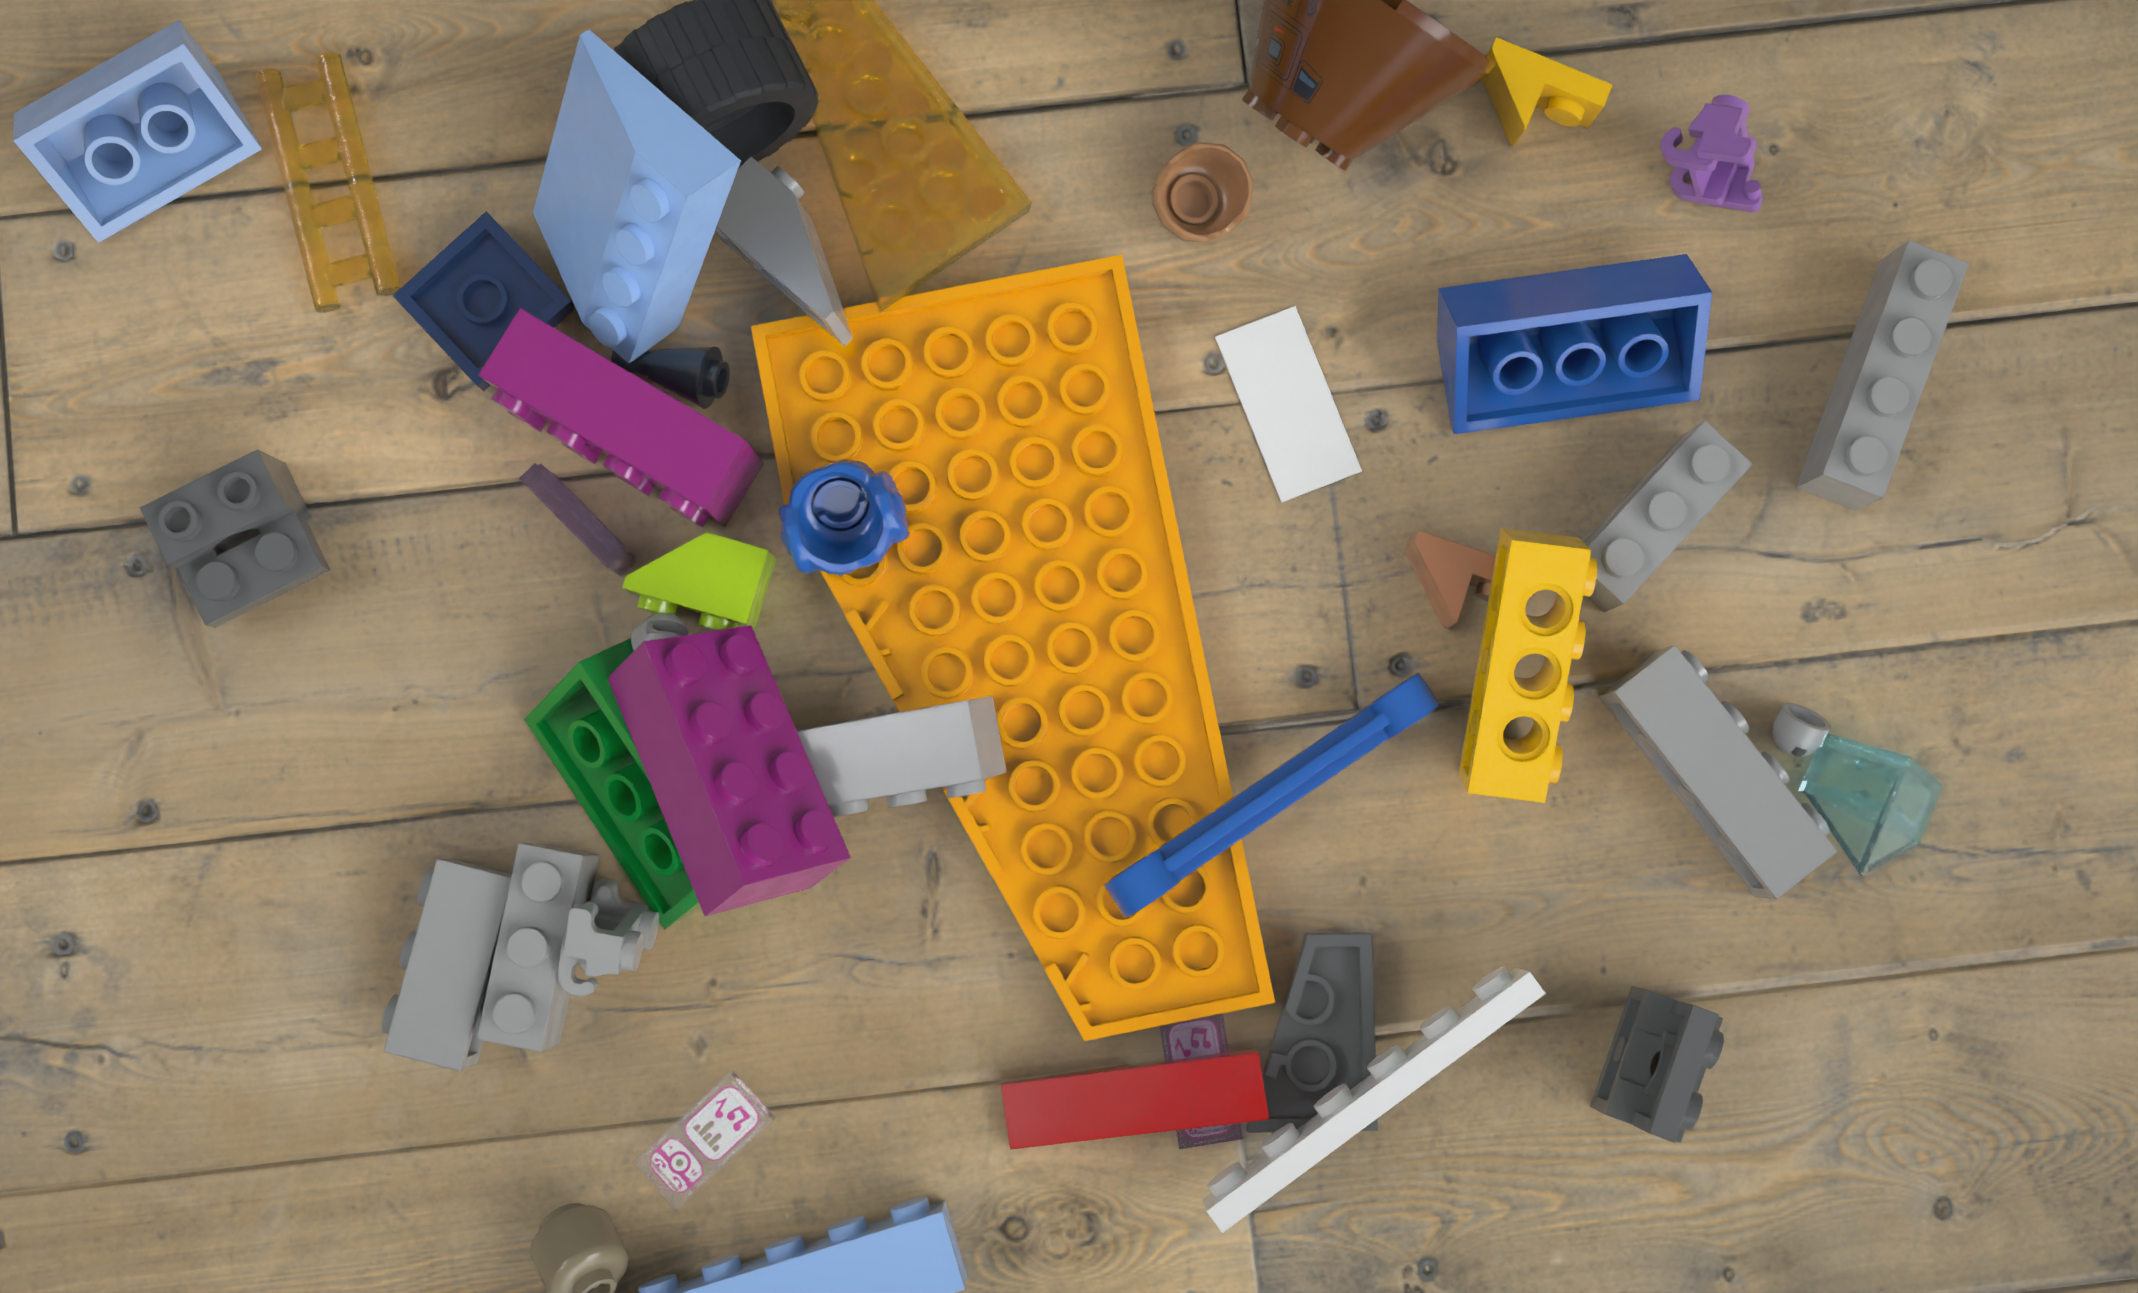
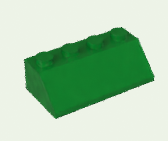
(598, 760)

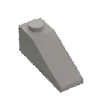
(781, 243)

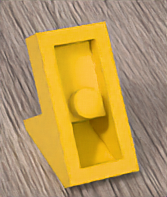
(1531, 80)

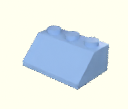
(135, 131)

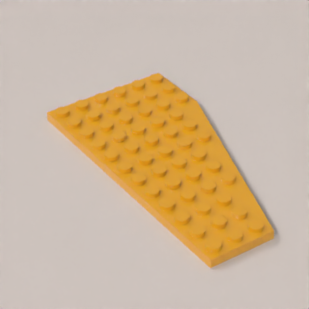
(1058, 586)

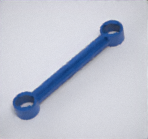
(1271, 795)

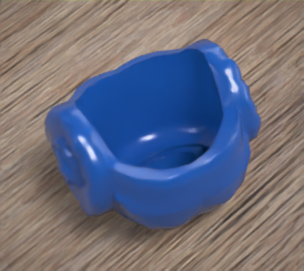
(842, 518)

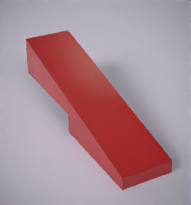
(1135, 1099)

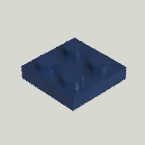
(475, 292)

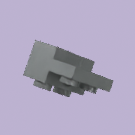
(237, 536)
(1688, 1045)

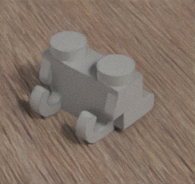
(604, 938)

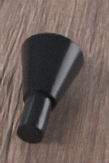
(689, 372)

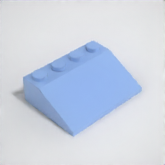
(628, 200)

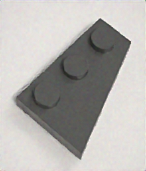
(1322, 1030)

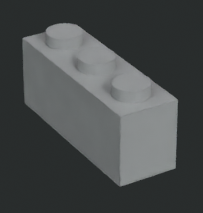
(1661, 512)
(906, 755)
(447, 965)
(523, 994)

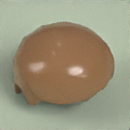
(1203, 192)

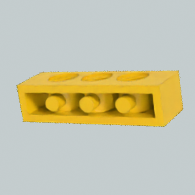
(1522, 567)

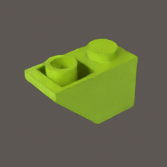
(707, 577)

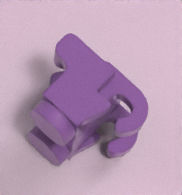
(1718, 160)

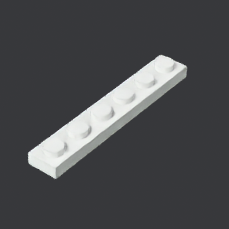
(1347, 1111)

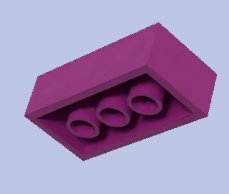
(617, 415)
(727, 768)

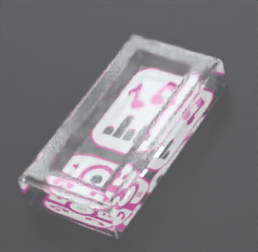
(704, 1139)

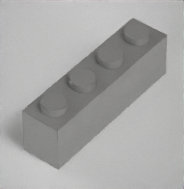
(1882, 376)
(1719, 772)

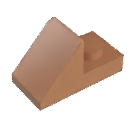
(1447, 571)

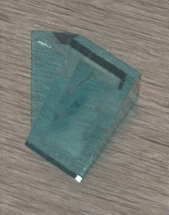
(1870, 799)

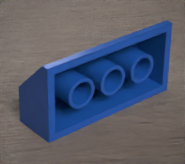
(1573, 343)

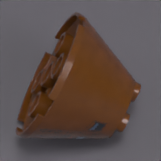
(1355, 71)

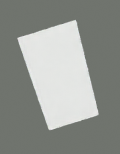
(1288, 404)

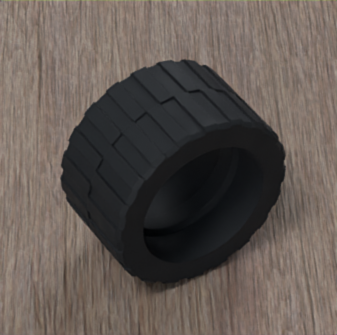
(728, 71)

